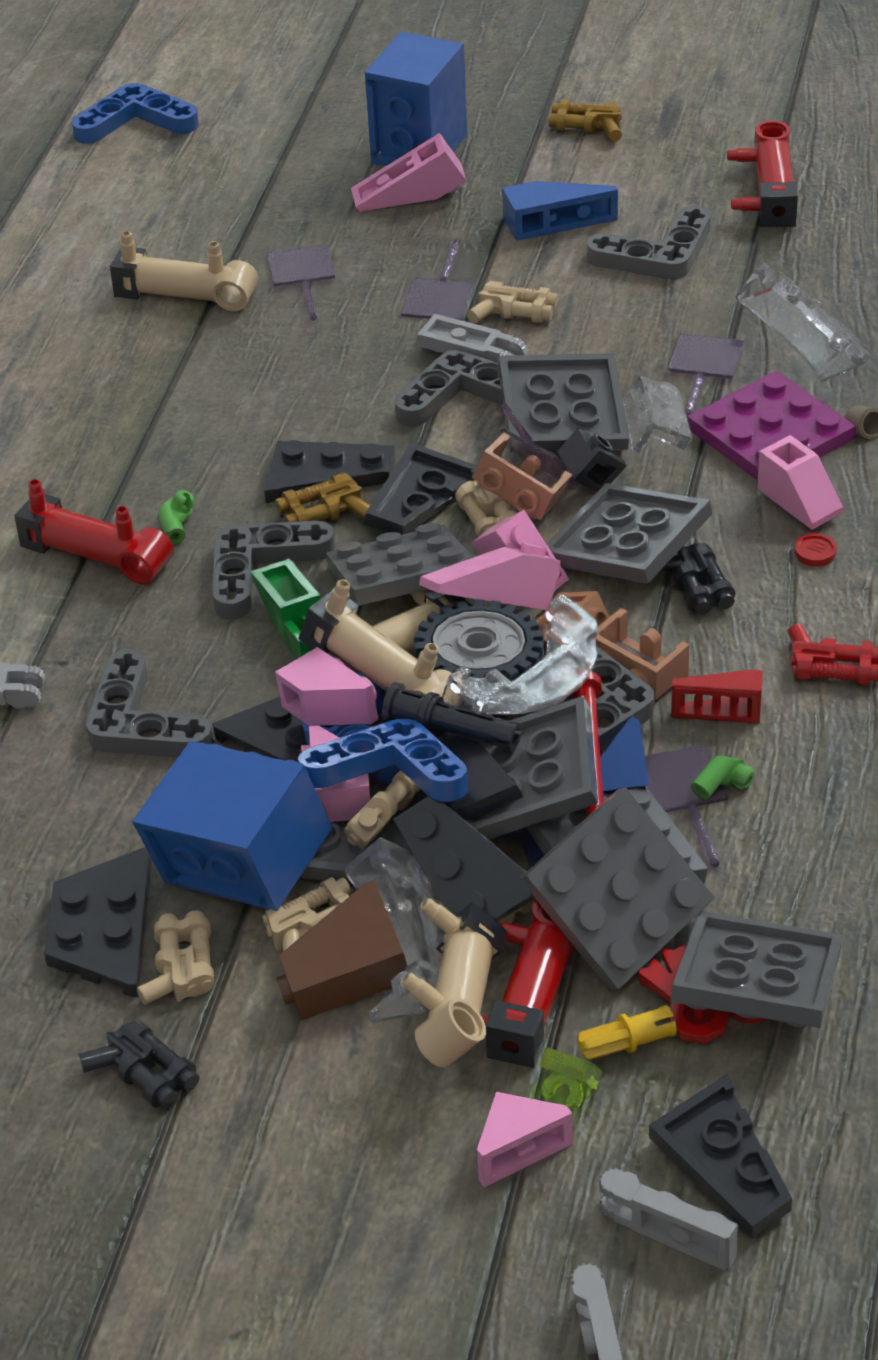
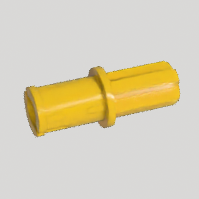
(625, 1033)

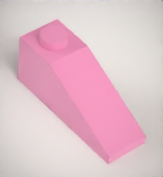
(413, 178)
(503, 575)

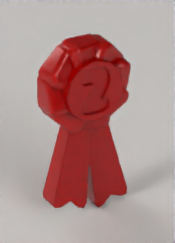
(691, 1023)

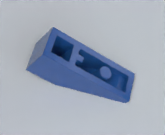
(555, 207)

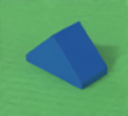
(624, 759)

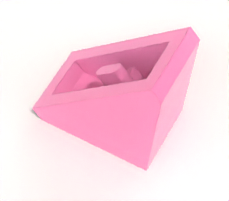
(520, 1134)

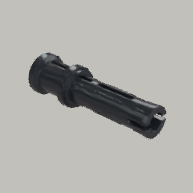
(436, 714)

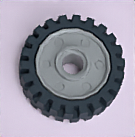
(482, 639)

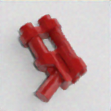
(819, 659)

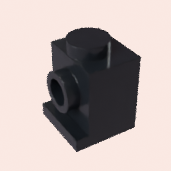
(590, 459)

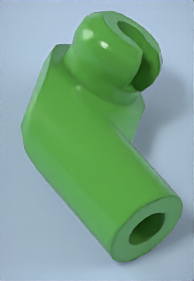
(174, 514)
(722, 771)

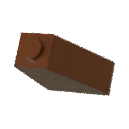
(343, 956)

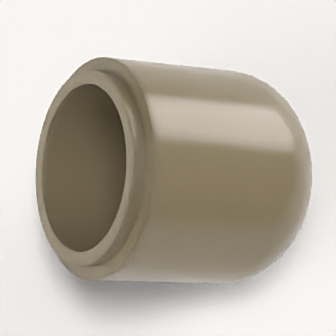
(864, 415)

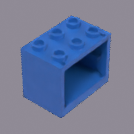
(414, 95)
(233, 824)

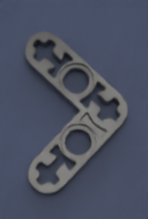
(656, 257)
(453, 372)
(252, 548)
(612, 701)
(129, 722)

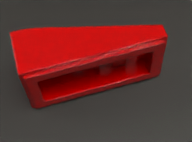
(741, 702)

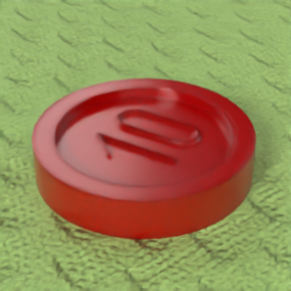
(815, 549)

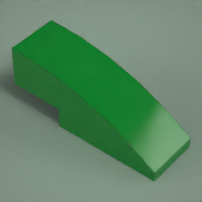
(287, 600)

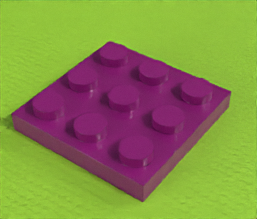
(765, 414)

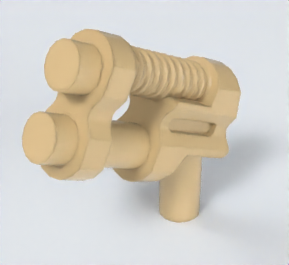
(506, 302)
(480, 504)
(380, 810)
(297, 916)
(182, 970)

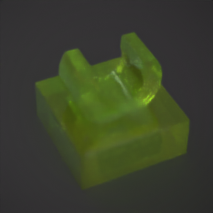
(570, 1071)

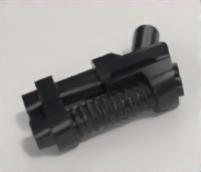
(698, 566)
(134, 1052)

